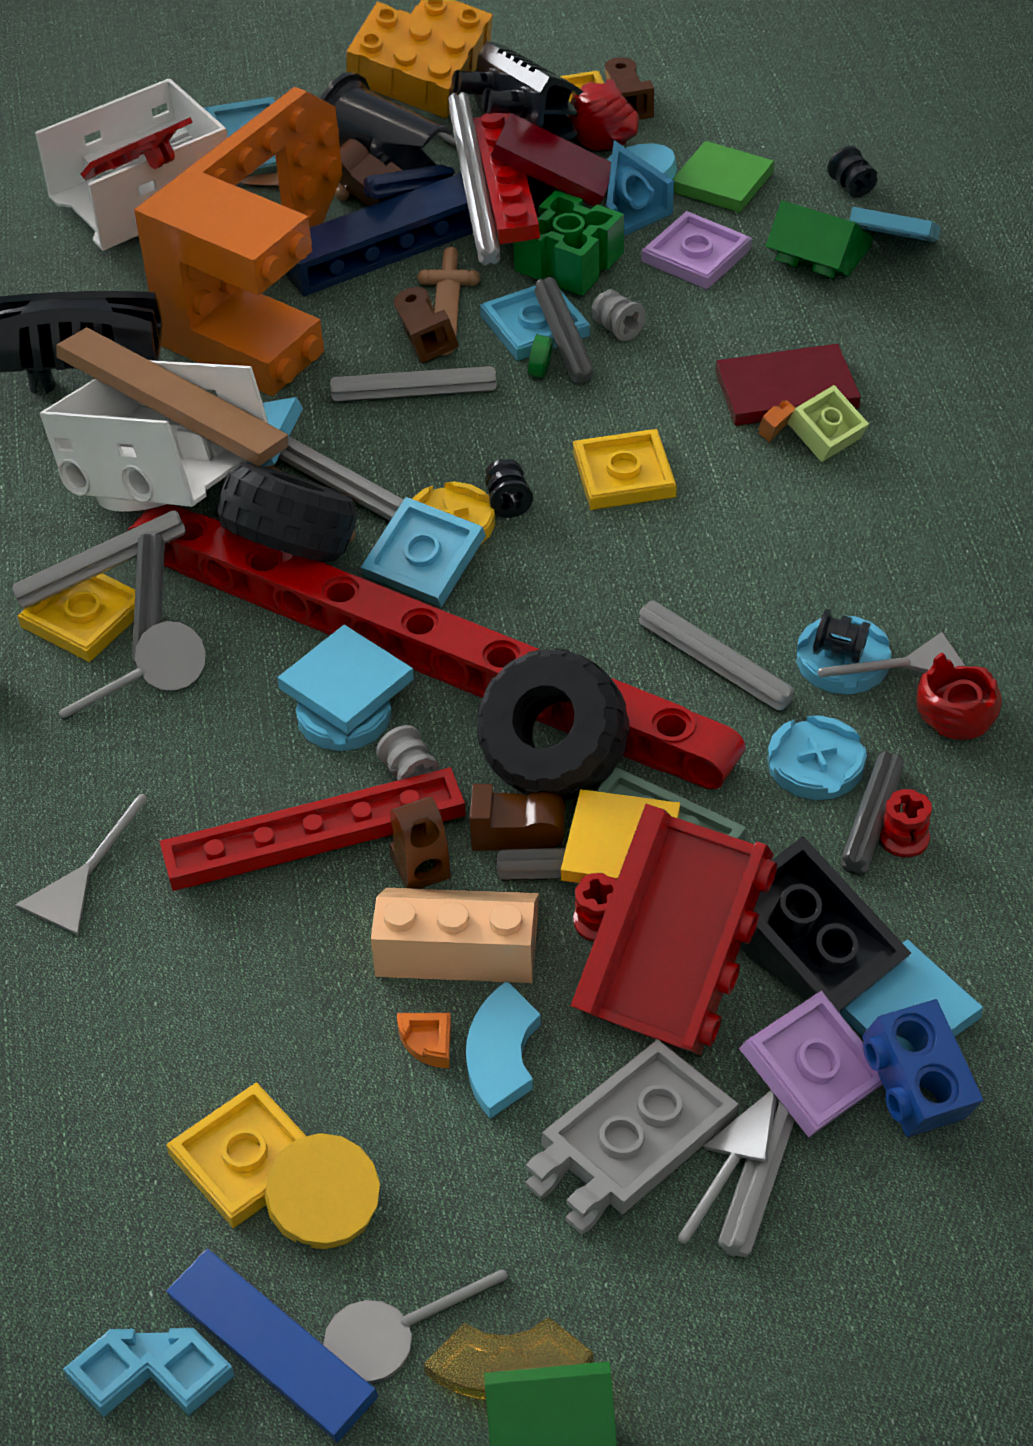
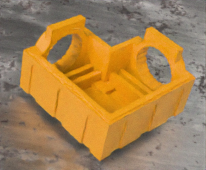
(418, 51)

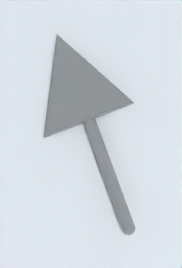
(743, 1138)

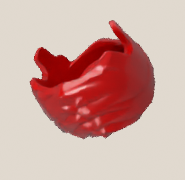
(603, 116)
(958, 699)

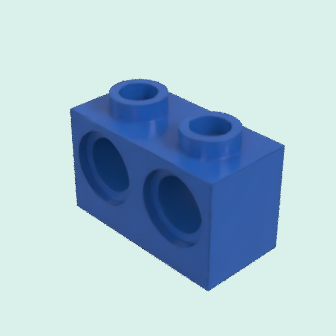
(933, 1065)

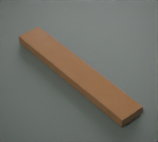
(173, 396)

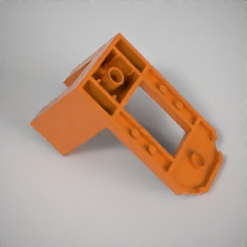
(220, 247)

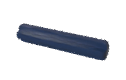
(404, 181)

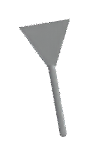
(919, 660)
(65, 898)

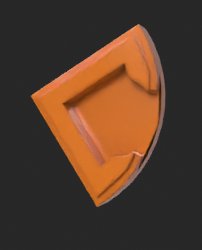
(775, 420)
(426, 1036)

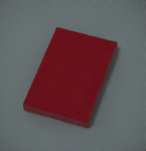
(552, 160)
(797, 375)

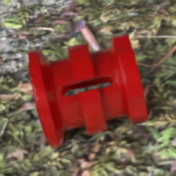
(898, 825)
(591, 903)

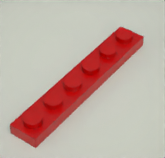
(506, 186)
(302, 830)

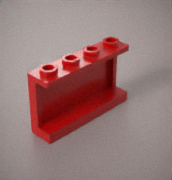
(674, 930)

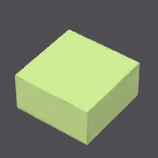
(827, 423)

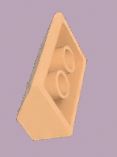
(455, 935)

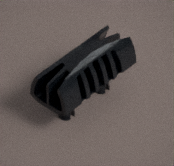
(519, 86)
(39, 321)

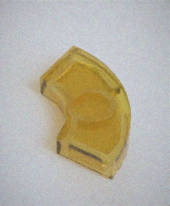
(471, 1353)

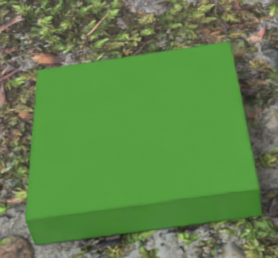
(722, 176)

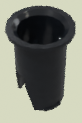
(379, 124)

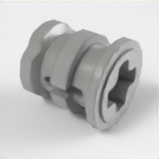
(618, 314)
(405, 753)

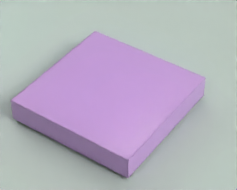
(696, 250)
(812, 1063)

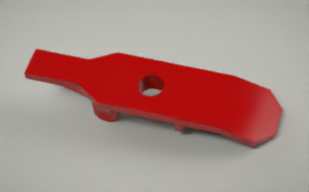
(154, 147)

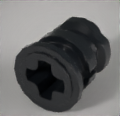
(852, 171)
(508, 488)
(843, 628)

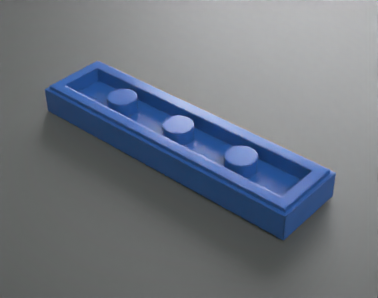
(273, 1345)

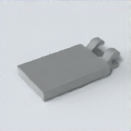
(630, 1134)

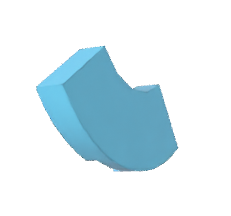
(496, 1049)

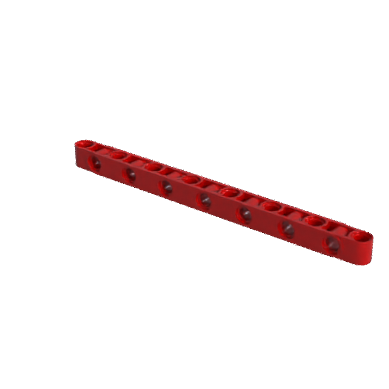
(431, 640)

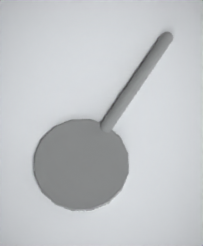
(165, 656)
(378, 1338)

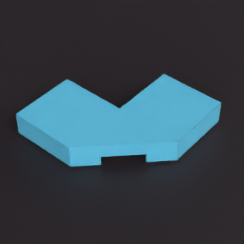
(125, 1360)

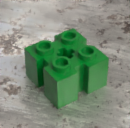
(571, 243)

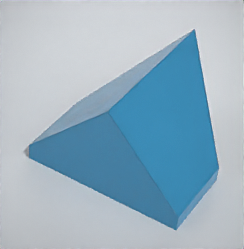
(638, 190)

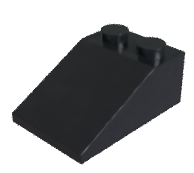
(819, 931)

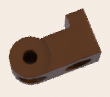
(636, 93)
(357, 165)
(426, 330)
(515, 819)
(417, 838)

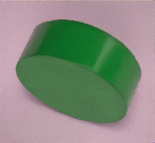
(540, 356)

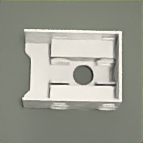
(111, 197)
(136, 455)

